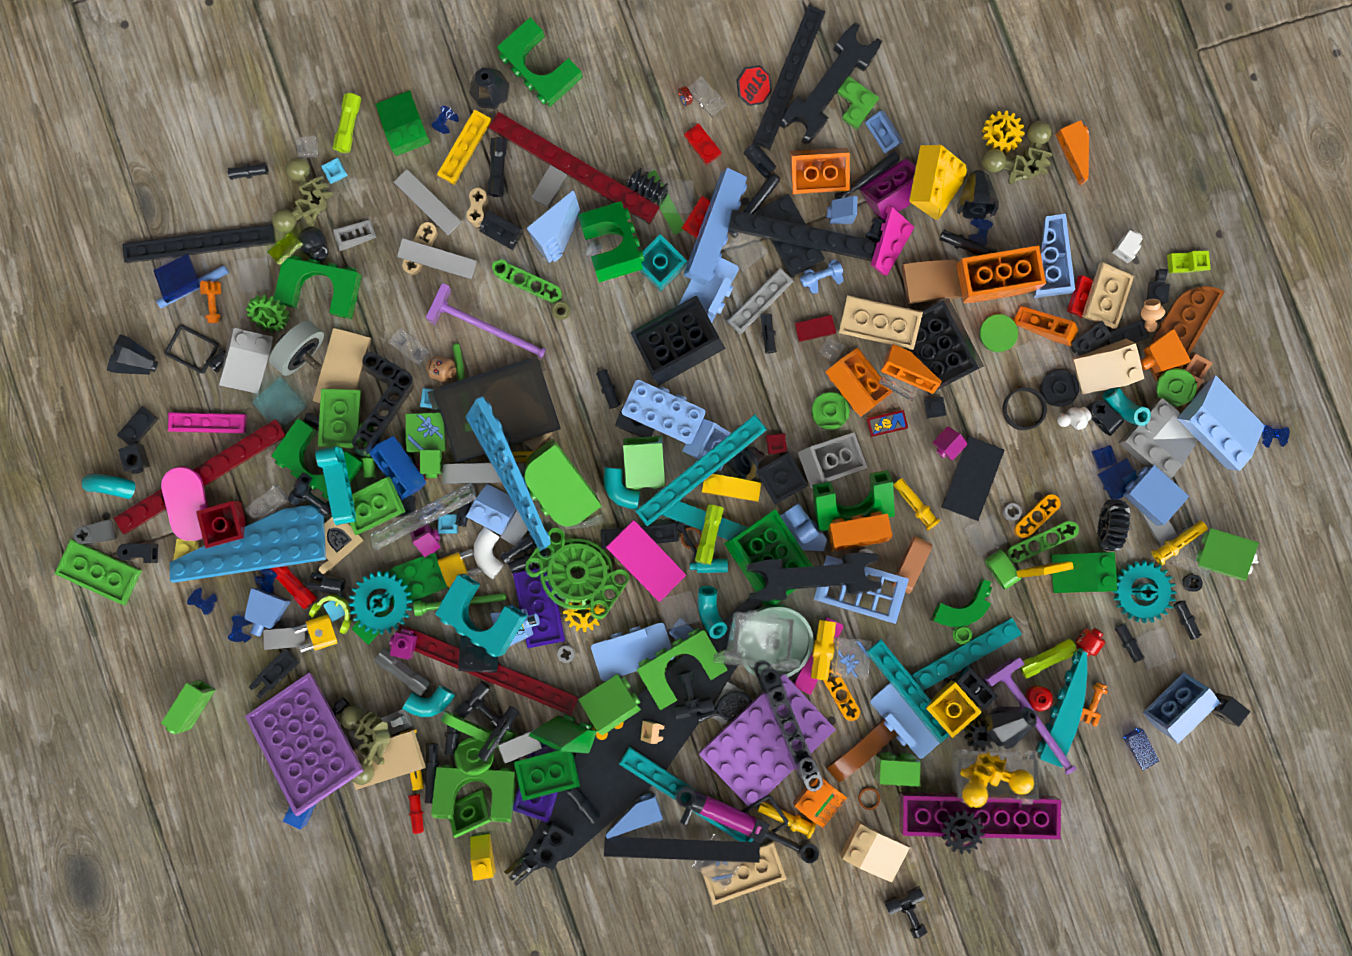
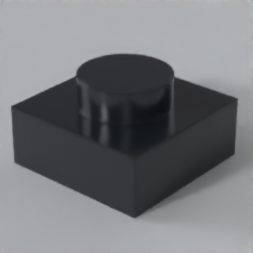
(934, 407)

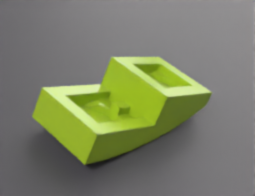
(1188, 262)

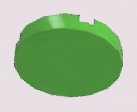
(998, 333)
(1176, 386)
(830, 410)
(466, 757)

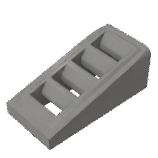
(356, 240)

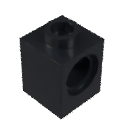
(126, 455)

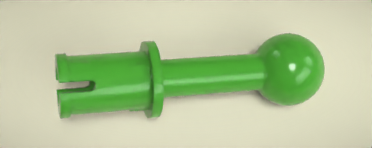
(368, 462)

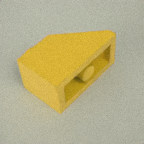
(482, 857)

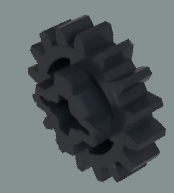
(965, 824)

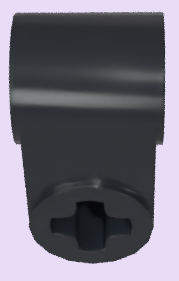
(1106, 418)

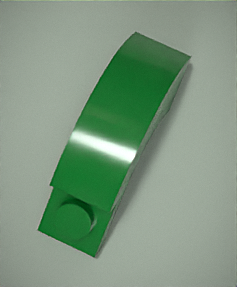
(969, 613)

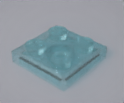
(279, 402)

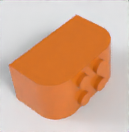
(1000, 274)

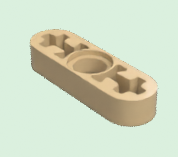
(430, 237)

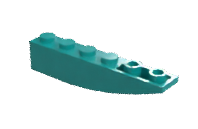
(1068, 710)

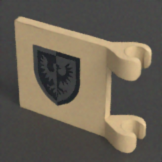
(339, 543)

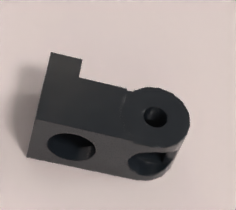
(148, 552)

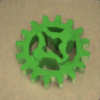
(267, 313)

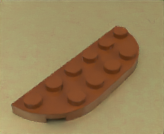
(1189, 317)

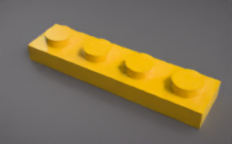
(464, 147)

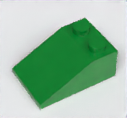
(402, 123)
(1090, 574)
(565, 734)

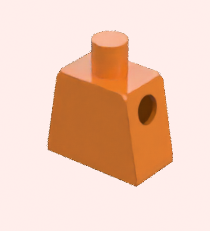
(1165, 353)

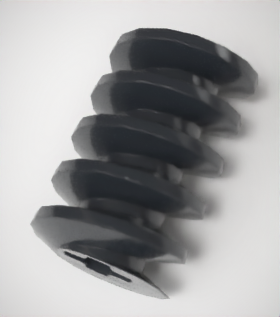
(648, 186)

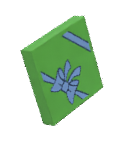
(425, 432)

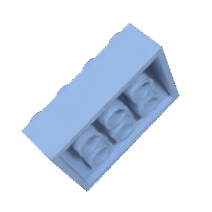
(555, 227)
(1223, 424)

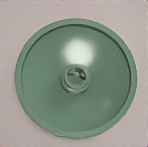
(802, 635)

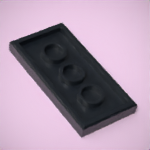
(973, 478)

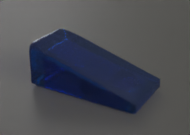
(1141, 748)

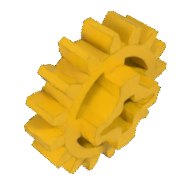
(1010, 128)
(583, 620)

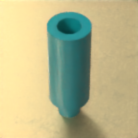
(716, 566)

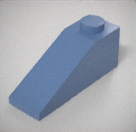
(641, 813)

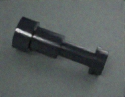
(522, 546)

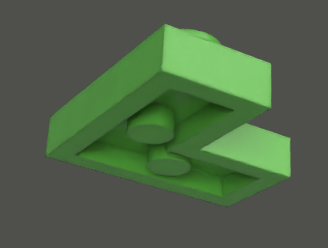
(861, 102)

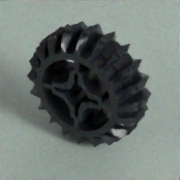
(1113, 525)

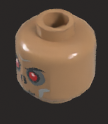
(441, 368)

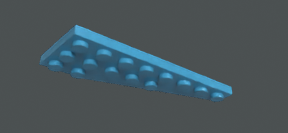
(493, 442)
(275, 541)

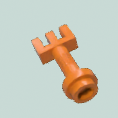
(211, 289)
(1090, 712)

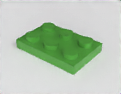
(339, 417)
(375, 505)

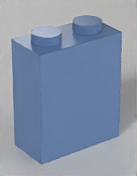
(1155, 495)

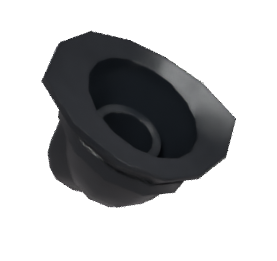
(746, 462)

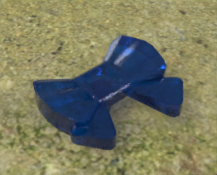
(445, 114)
(983, 226)
(1269, 433)
(267, 582)
(206, 606)
(236, 634)

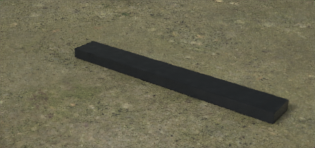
(789, 77)
(199, 243)
(682, 849)

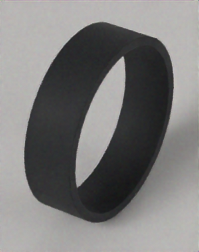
(1043, 404)

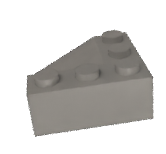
(1161, 441)

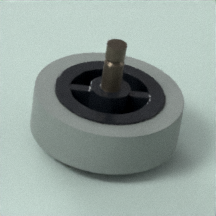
(297, 348)

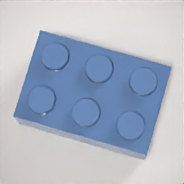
(1181, 707)

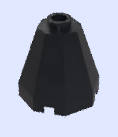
(489, 88)
(978, 197)
(131, 358)
(1010, 724)

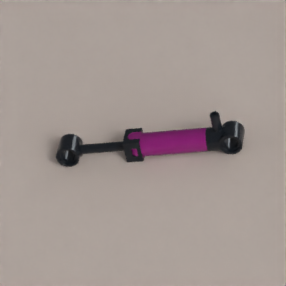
(738, 820)

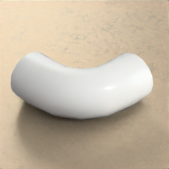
(484, 553)

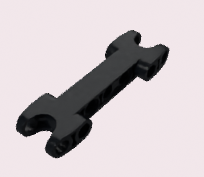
(851, 55)
(779, 579)
(799, 754)

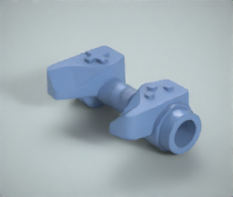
(811, 278)

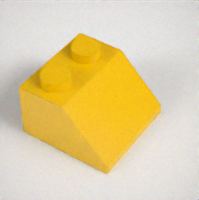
(952, 708)

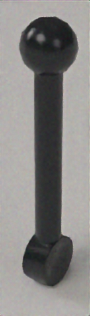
(680, 526)

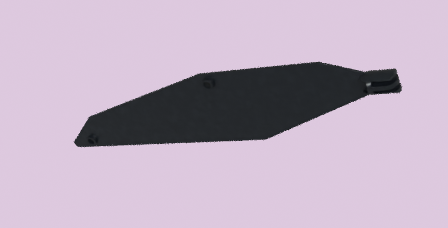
(608, 783)

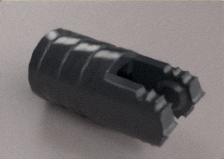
(760, 160)
(329, 584)

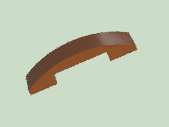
(861, 752)

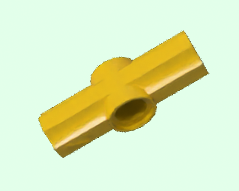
(823, 650)

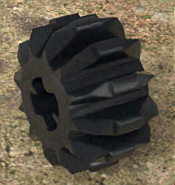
(972, 736)

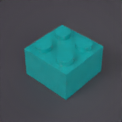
(662, 263)

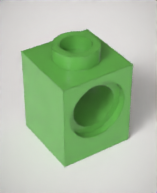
(430, 463)

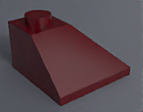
(222, 523)

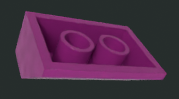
(890, 189)

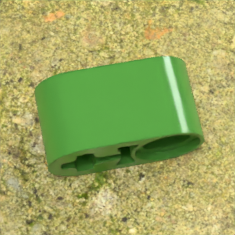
(1002, 569)

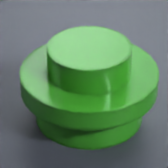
(962, 634)

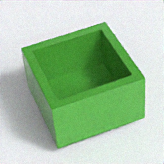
(897, 769)

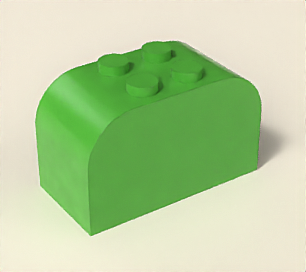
(559, 486)

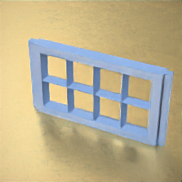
(896, 599)

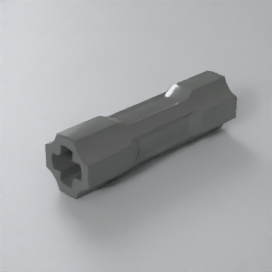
(413, 680)

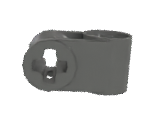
(97, 532)

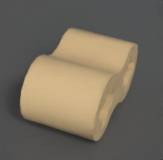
(477, 207)

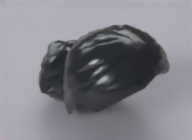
(314, 243)

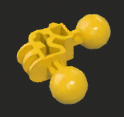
(992, 769)

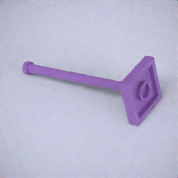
(441, 305)
(1003, 673)

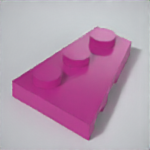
(894, 236)

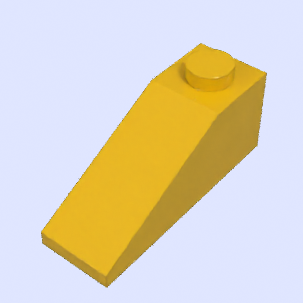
(732, 487)

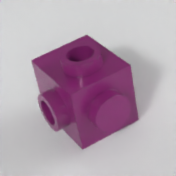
(949, 443)
(426, 540)
(403, 644)

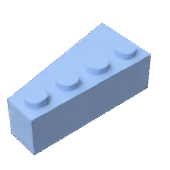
(1056, 258)

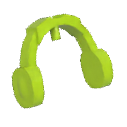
(338, 600)

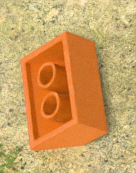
(820, 170)
(858, 382)
(859, 531)

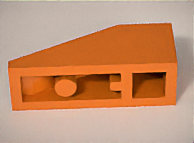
(1075, 145)
(1047, 325)
(908, 368)

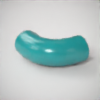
(1126, 408)
(108, 485)
(617, 491)
(709, 612)
(429, 706)

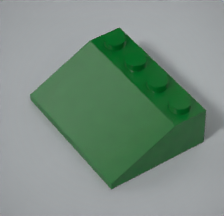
(763, 541)

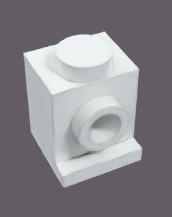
(1128, 246)

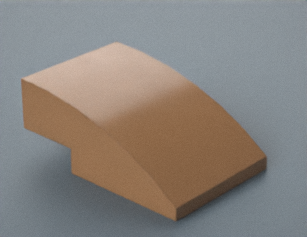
(931, 281)

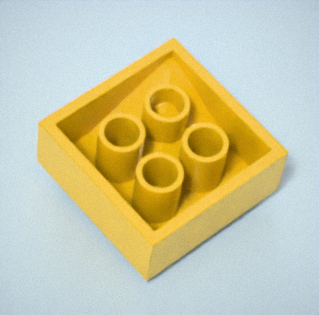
(936, 179)

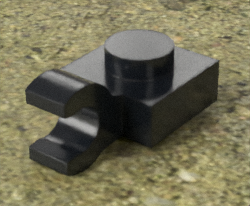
(1159, 289)

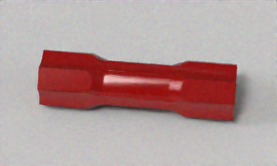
(295, 587)

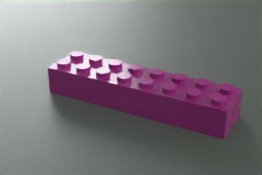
(923, 816)

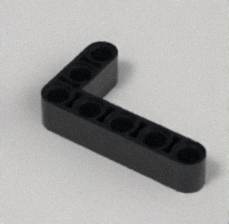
(384, 403)

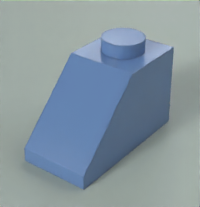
(842, 210)

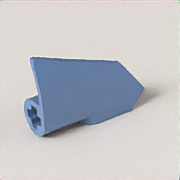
(804, 530)

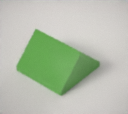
(470, 813)

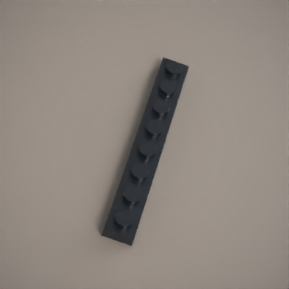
(801, 235)

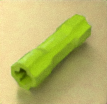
(343, 137)
(706, 547)
(1048, 658)

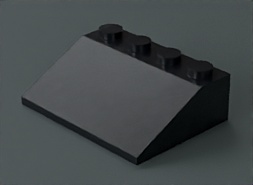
(677, 340)
(945, 345)

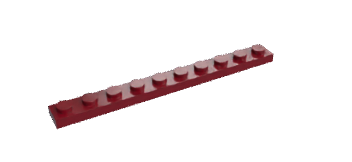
(573, 167)
(208, 471)
(504, 677)

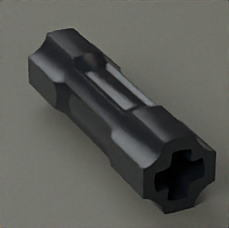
(498, 150)

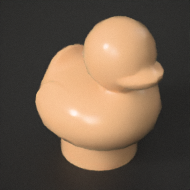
(1150, 313)

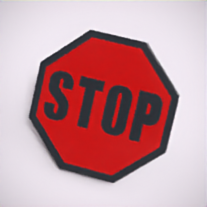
(754, 85)

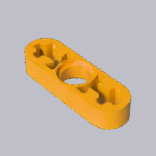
(1030, 529)
(843, 710)

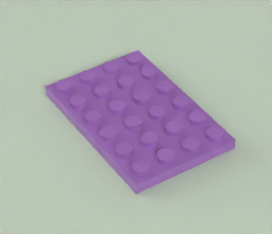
(304, 744)
(751, 749)

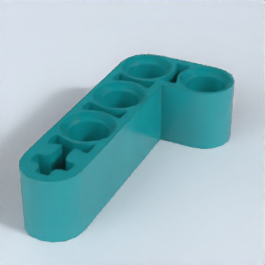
(337, 484)

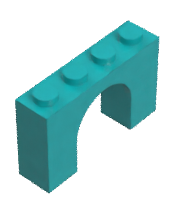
(455, 612)

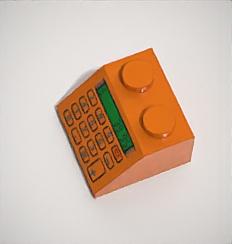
(819, 804)

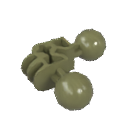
(1038, 134)
(298, 170)
(375, 737)

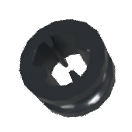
(1198, 584)

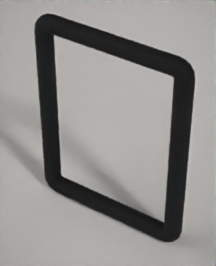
(198, 335)
(776, 807)

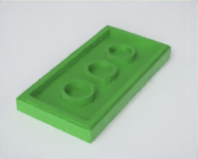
(98, 572)

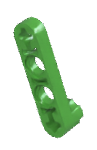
(528, 280)
(1041, 539)
(473, 729)

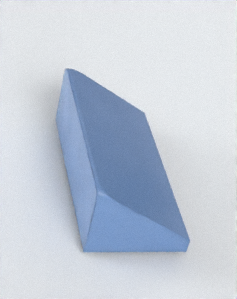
(884, 131)

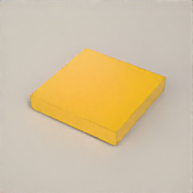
(1044, 569)

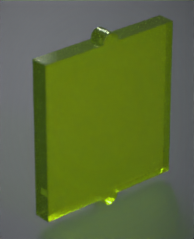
(284, 248)

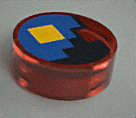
(685, 95)

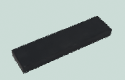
(658, 533)

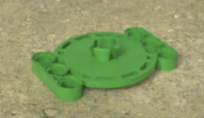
(571, 558)

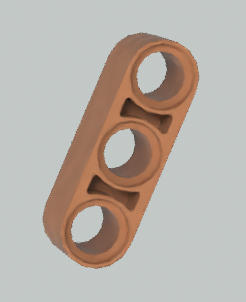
(913, 561)

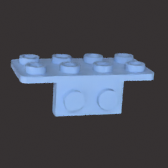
(713, 292)
(663, 411)
(624, 651)
(903, 721)

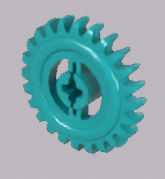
(1162, 593)
(368, 616)

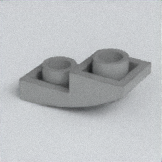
(282, 638)

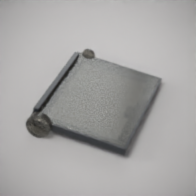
(517, 400)

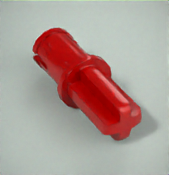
(416, 813)

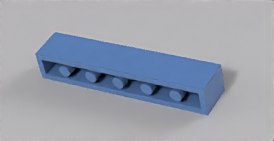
(715, 226)

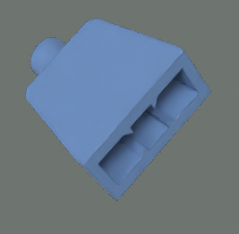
(264, 610)

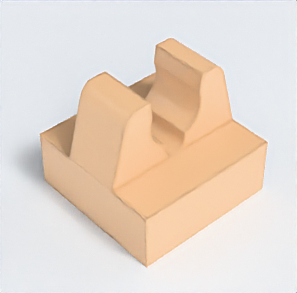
(650, 732)

